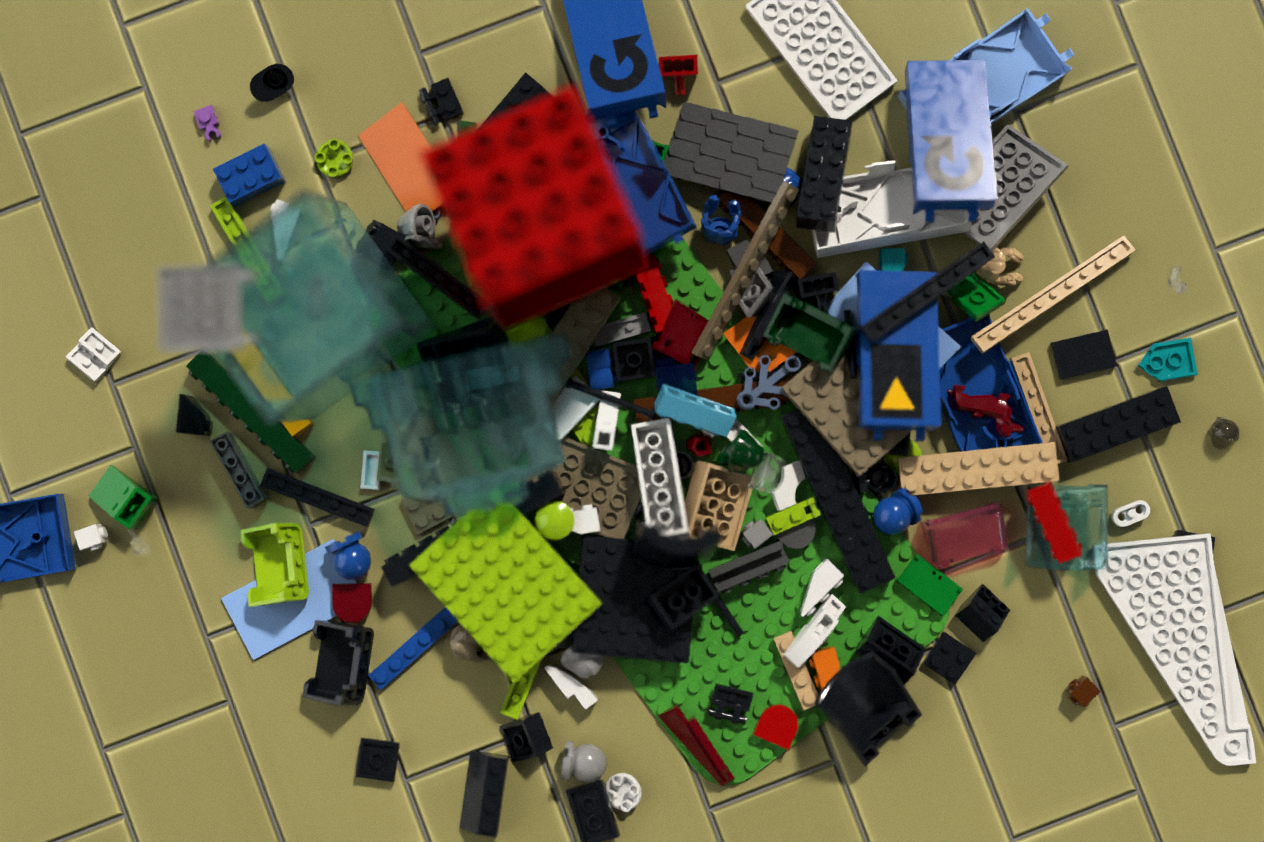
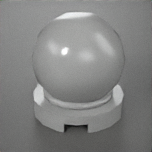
(585, 762)

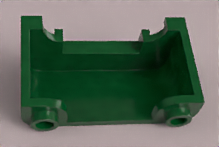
(810, 332)

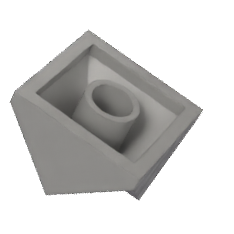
(756, 294)

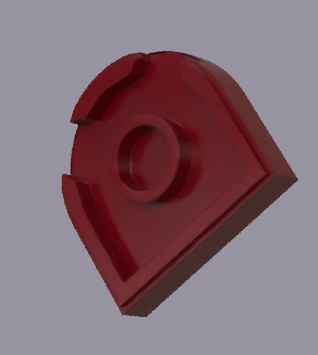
(352, 600)

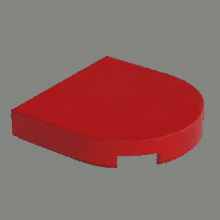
(777, 725)

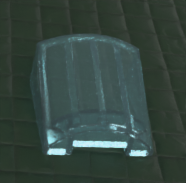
(1087, 515)

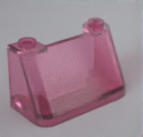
(965, 534)

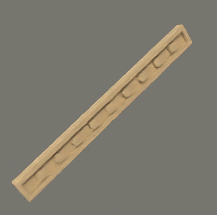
(1052, 294)

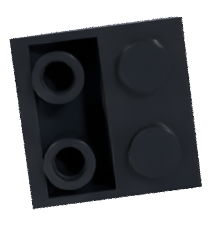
(983, 613)

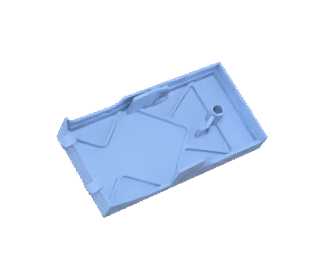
(1017, 63)

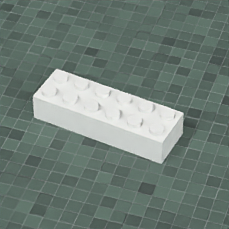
(660, 476)

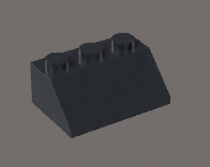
(893, 647)

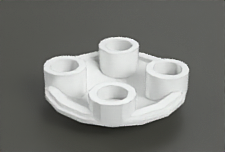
(623, 791)

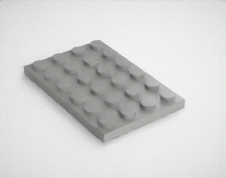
(1021, 178)

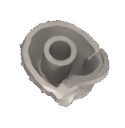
(419, 227)
(582, 664)

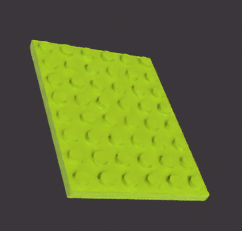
(505, 586)

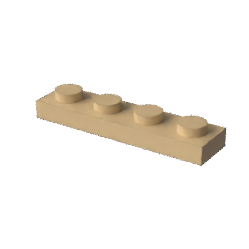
(798, 675)

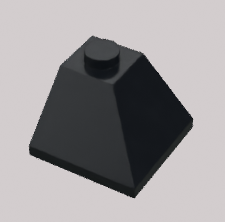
(192, 417)

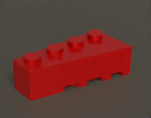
(654, 294)
(1054, 522)

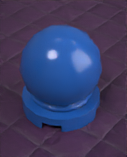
(897, 512)
(350, 557)

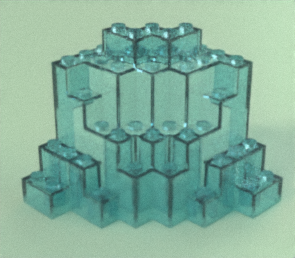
(470, 422)

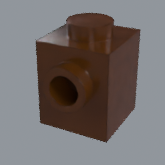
(1082, 691)

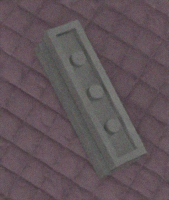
(239, 470)
(749, 566)

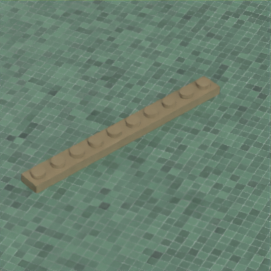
(745, 270)

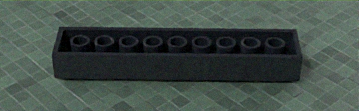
(540, 492)
(839, 504)

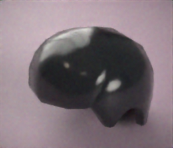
(686, 465)
(882, 478)

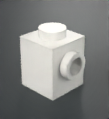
(91, 537)

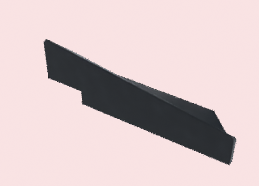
(781, 282)

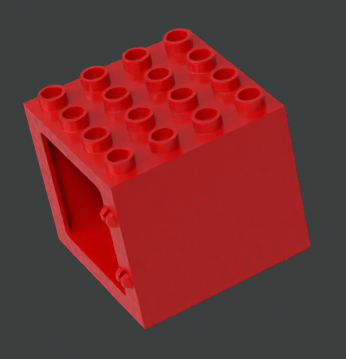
(536, 209)

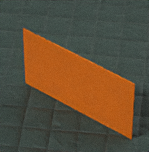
(395, 149)

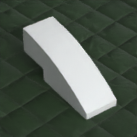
(571, 685)

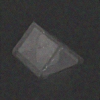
(768, 474)

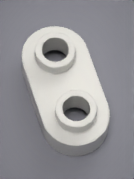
(1129, 513)

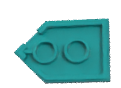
(1170, 360)

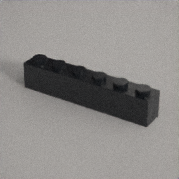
(436, 276)

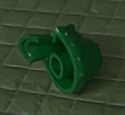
(741, 453)

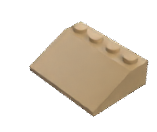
(717, 499)

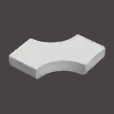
(785, 492)

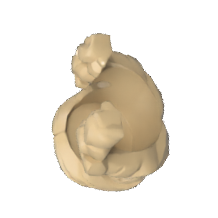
(992, 270)

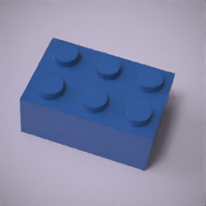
(249, 175)

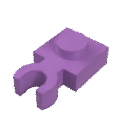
(207, 120)

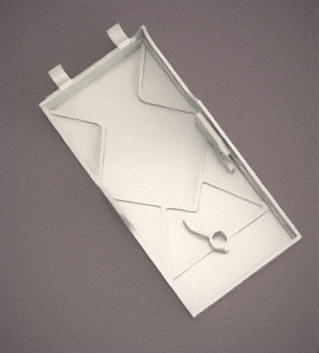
(878, 213)

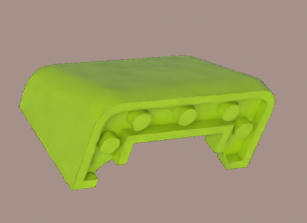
(278, 563)

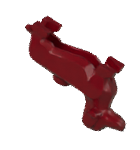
(985, 406)

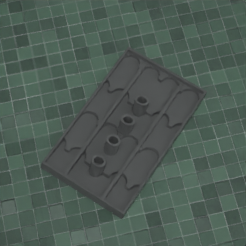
(729, 152)

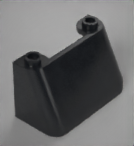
(341, 663)

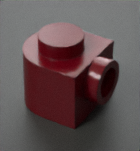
(699, 444)

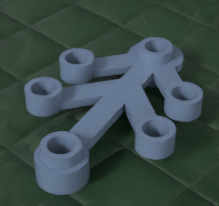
(765, 384)

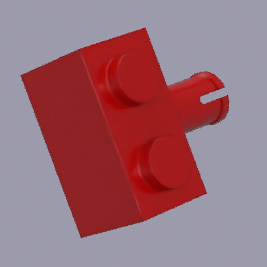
(678, 67)

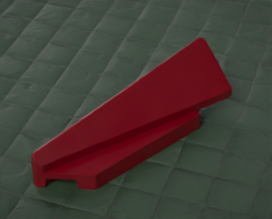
(697, 742)

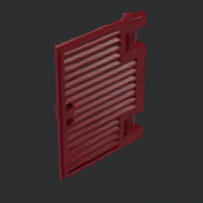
(683, 331)

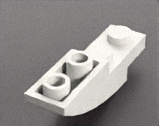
(815, 631)

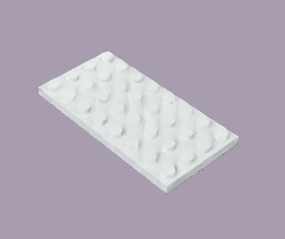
(824, 52)

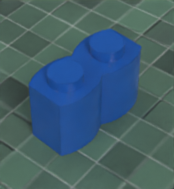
(600, 369)

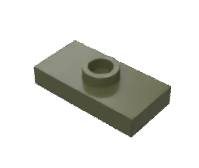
(385, 463)

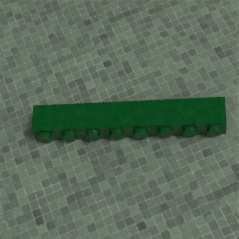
(231, 393)

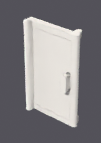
(571, 409)

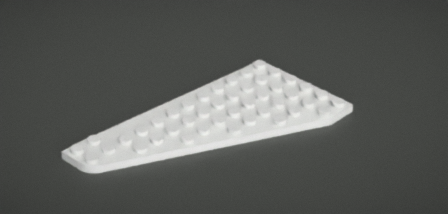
(1177, 614)

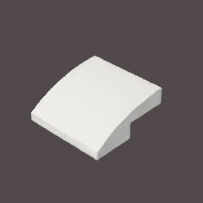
(93, 355)

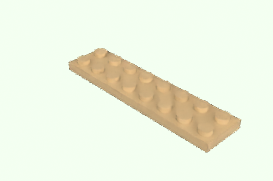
(979, 469)

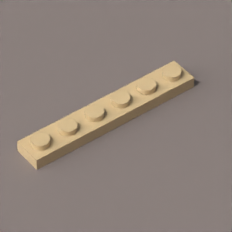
(1037, 403)

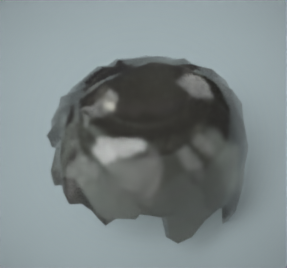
(1224, 433)

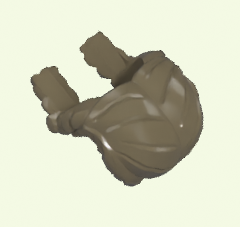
(464, 646)

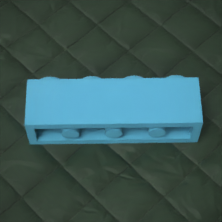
(694, 411)

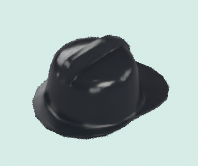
(271, 82)

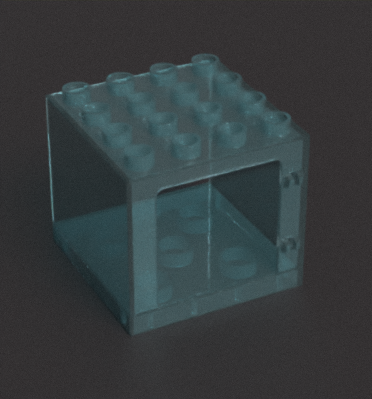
(321, 308)

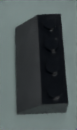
(484, 793)

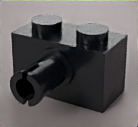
(817, 288)

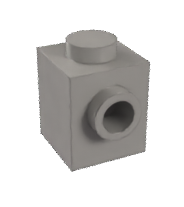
(755, 533)

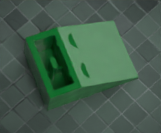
(122, 498)

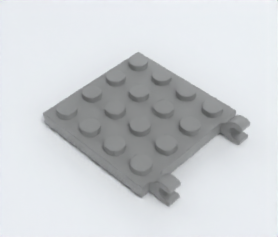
(202, 308)

